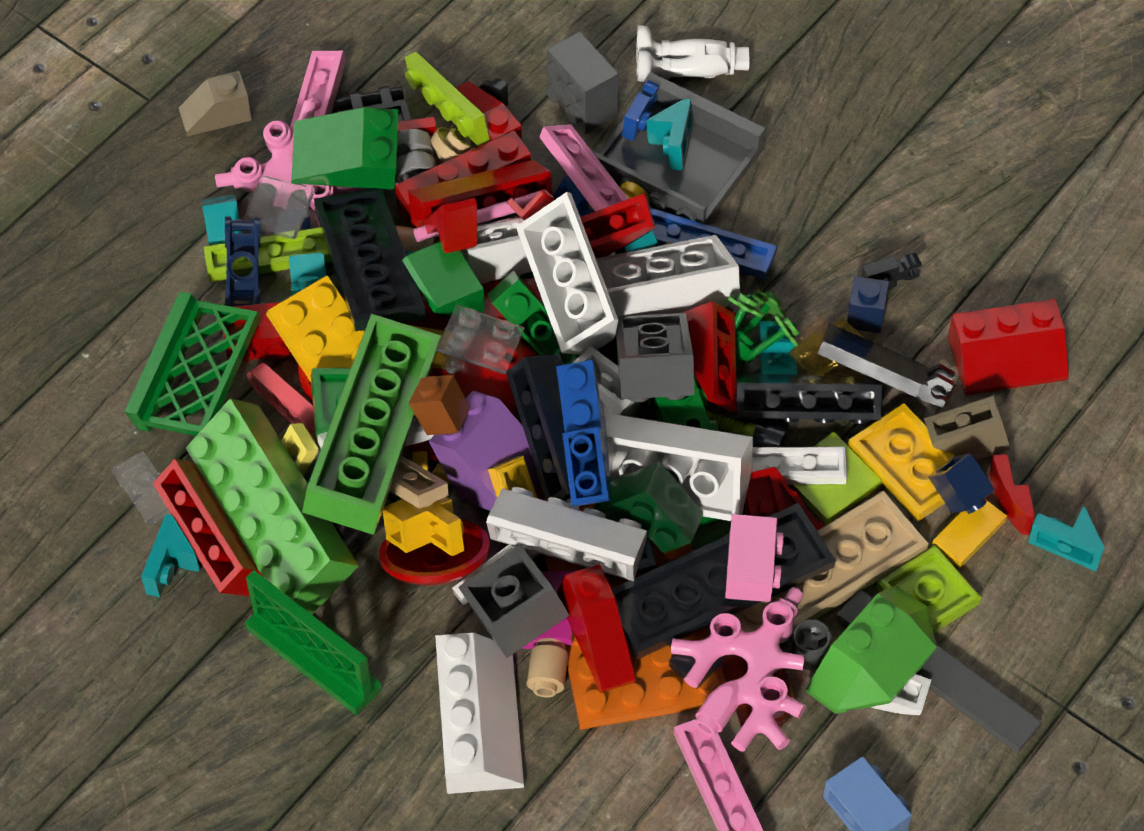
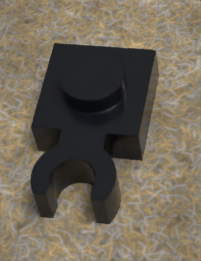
(893, 270)

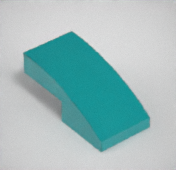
(775, 358)

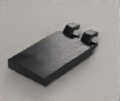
(887, 366)

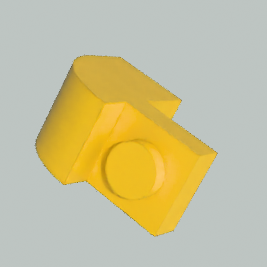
(415, 527)

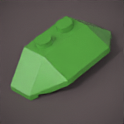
(875, 654)

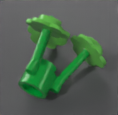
(768, 304)

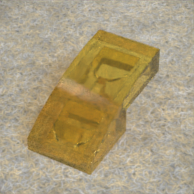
(807, 351)

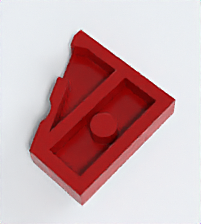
(770, 494)

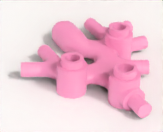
(281, 162)
(757, 687)

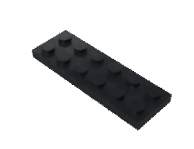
(368, 258)
(692, 588)

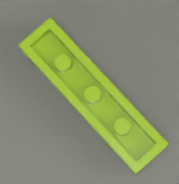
(446, 98)
(273, 254)

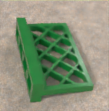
(165, 364)
(310, 645)

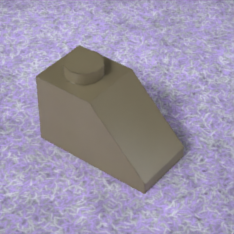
(216, 104)
(969, 429)

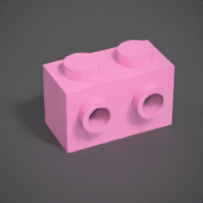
(751, 558)

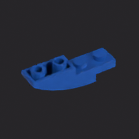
(584, 433)

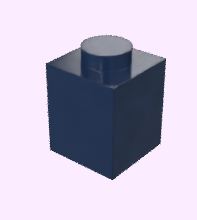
(867, 304)
(962, 484)

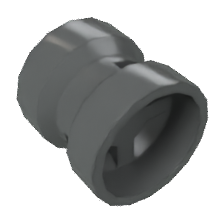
(813, 636)

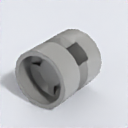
(414, 154)

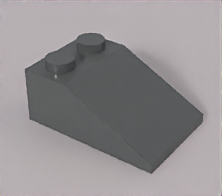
(654, 357)

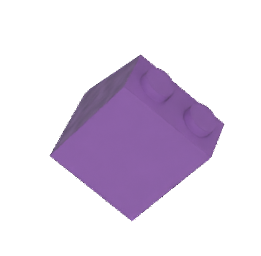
(484, 441)

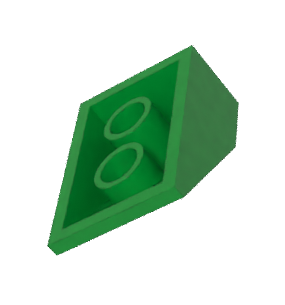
(347, 149)

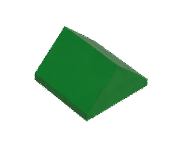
(445, 279)

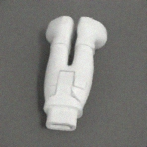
(687, 57)

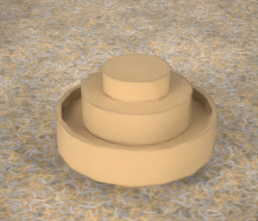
(449, 144)

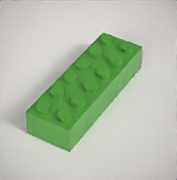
(370, 425)
(265, 502)

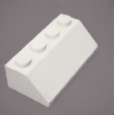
(568, 277)
(670, 277)
(704, 462)
(567, 533)
(478, 714)

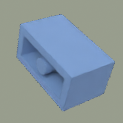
(865, 800)

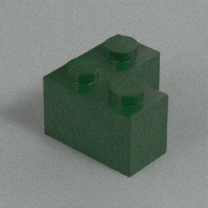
(656, 503)

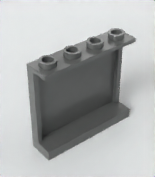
(716, 158)

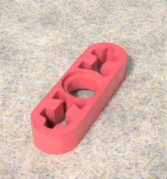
(282, 396)

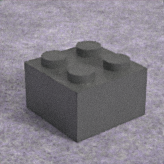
(582, 82)
(513, 601)

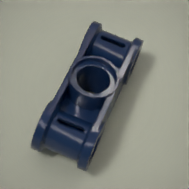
(240, 246)

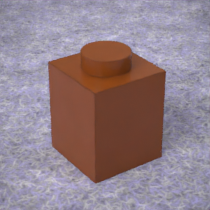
(439, 405)

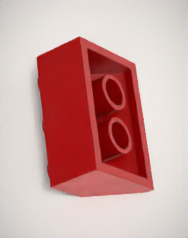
(1009, 346)

